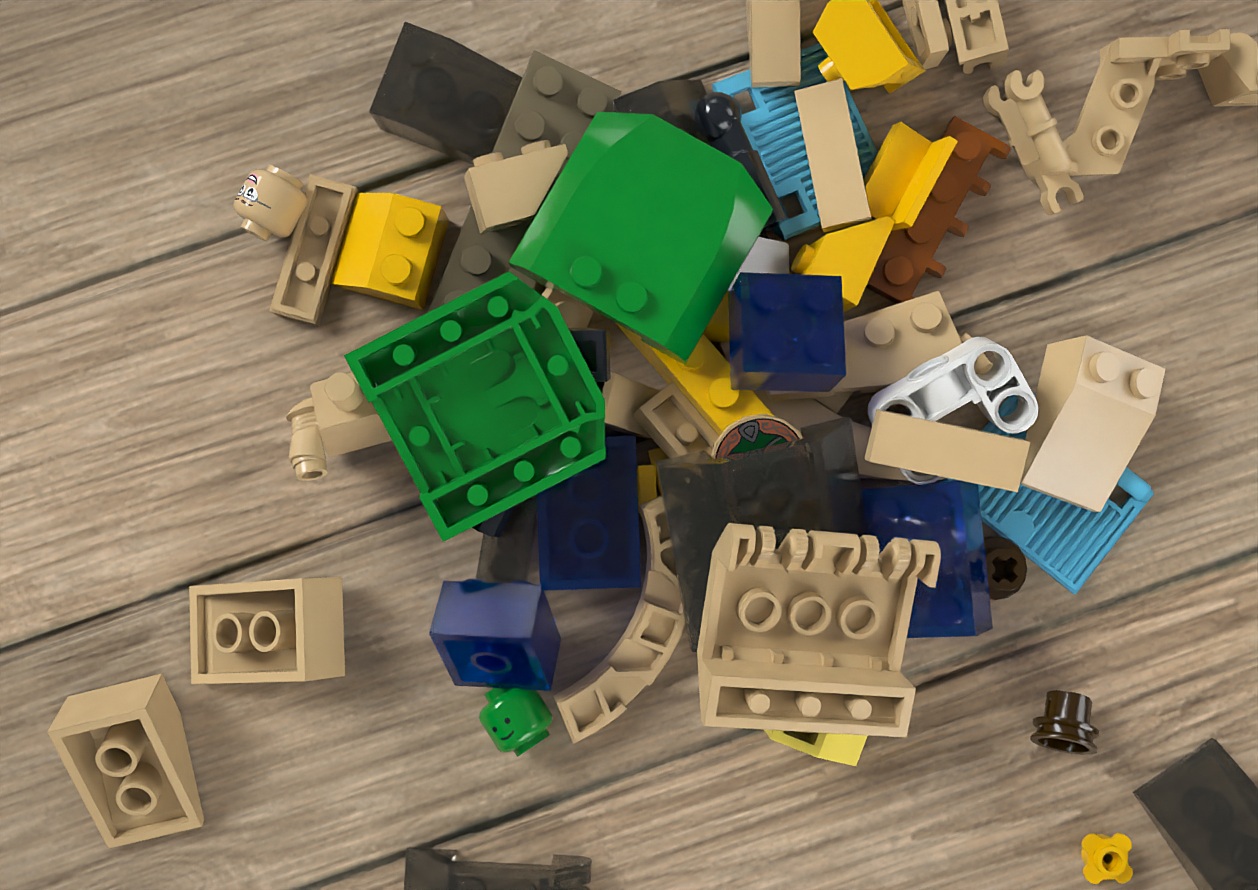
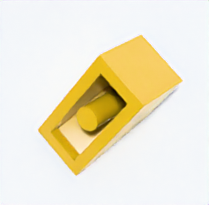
(846, 254)

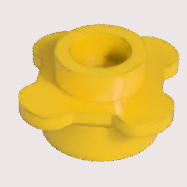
(1096, 847)

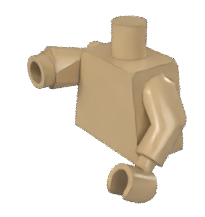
(333, 417)

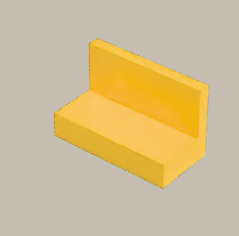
(904, 174)

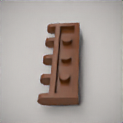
(911, 249)

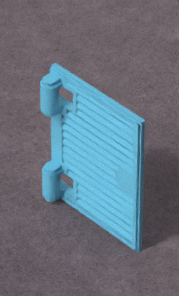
(778, 137)
(1054, 533)

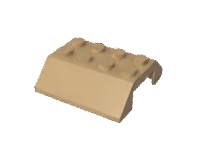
(809, 631)

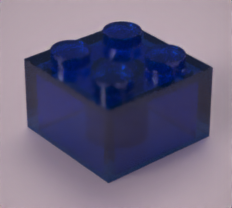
(786, 332)
(496, 634)

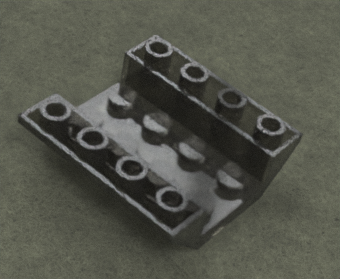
(780, 486)

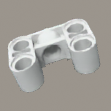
(951, 382)

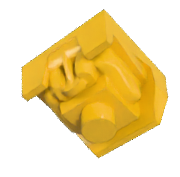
(864, 46)

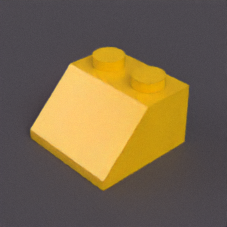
(391, 248)

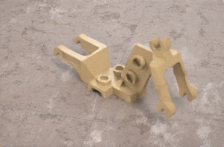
(1117, 104)

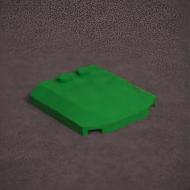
(645, 229)
(484, 401)

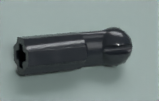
(719, 121)

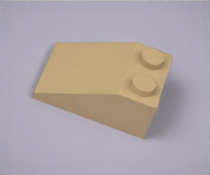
(1089, 419)
(267, 631)
(129, 760)

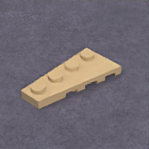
(889, 345)

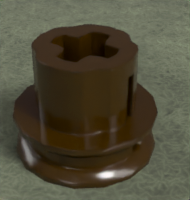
(1016, 568)
(1066, 724)

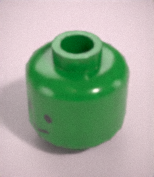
(515, 719)

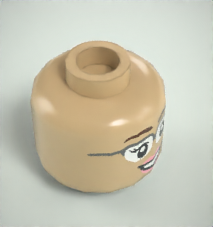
(270, 203)

